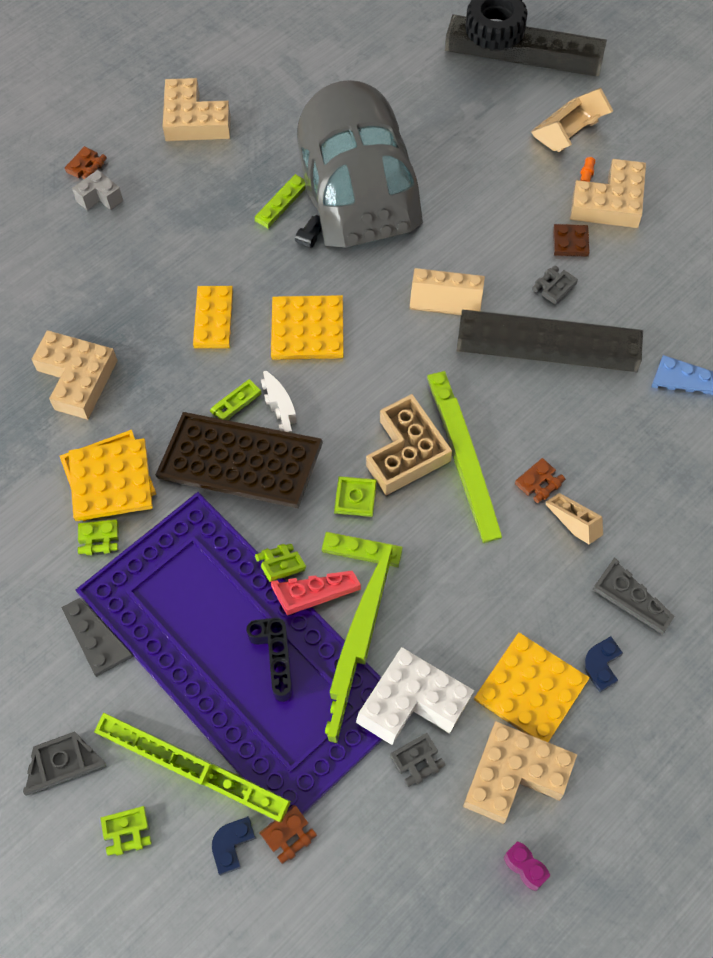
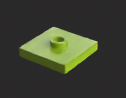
(355, 496)

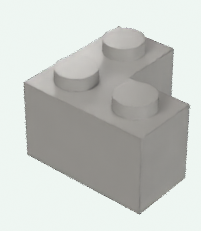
(97, 189)

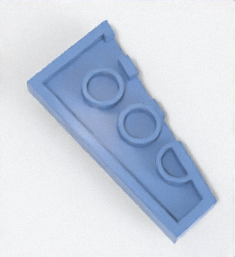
(682, 375)

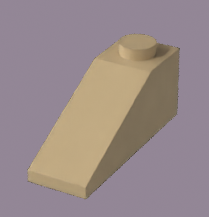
(577, 518)

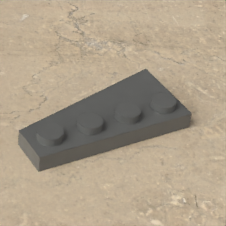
(624, 591)
(96, 640)

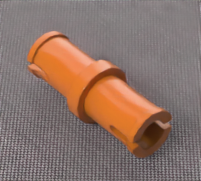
(588, 170)

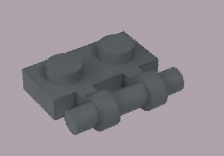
(558, 288)
(413, 754)

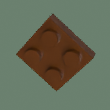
(571, 240)

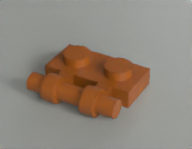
(81, 163)
(538, 475)
(279, 832)

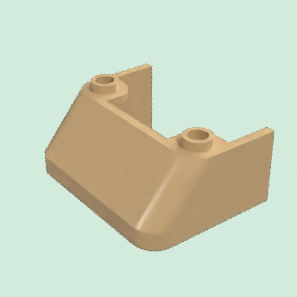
(570, 118)

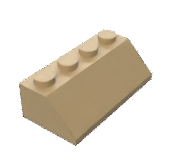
(446, 291)

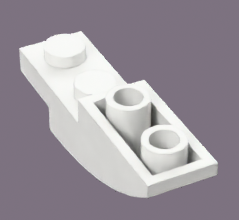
(279, 401)

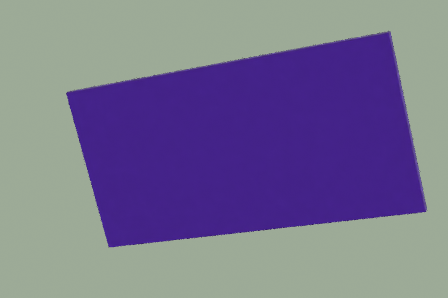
(184, 613)

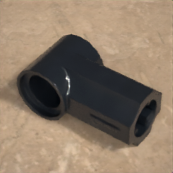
(308, 235)

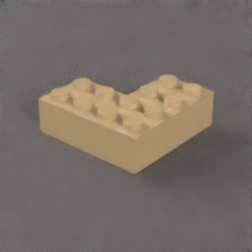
(188, 118)
(612, 203)
(81, 369)
(414, 450)
(513, 760)

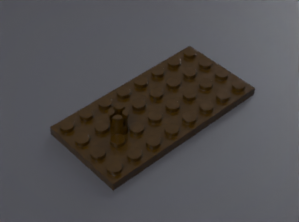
(240, 459)

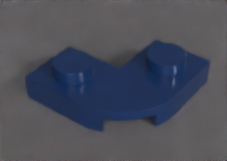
(597, 661)
(225, 841)

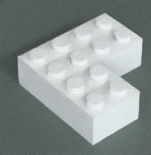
(413, 687)

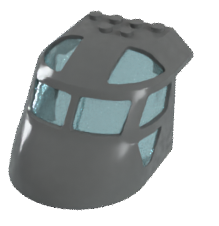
(361, 170)

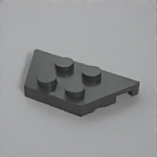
(59, 762)

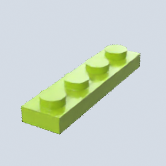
(280, 201)
(359, 548)

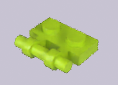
(98, 532)
(282, 566)
(123, 824)

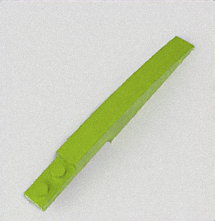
(464, 457)
(357, 644)
(193, 767)

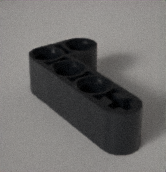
(276, 659)

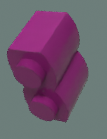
(522, 862)

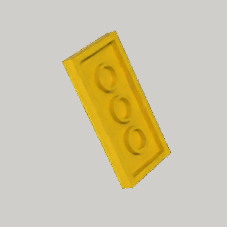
(213, 317)

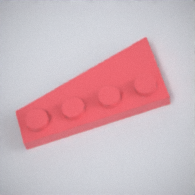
(315, 590)

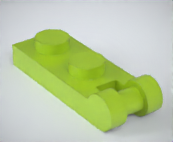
(236, 400)

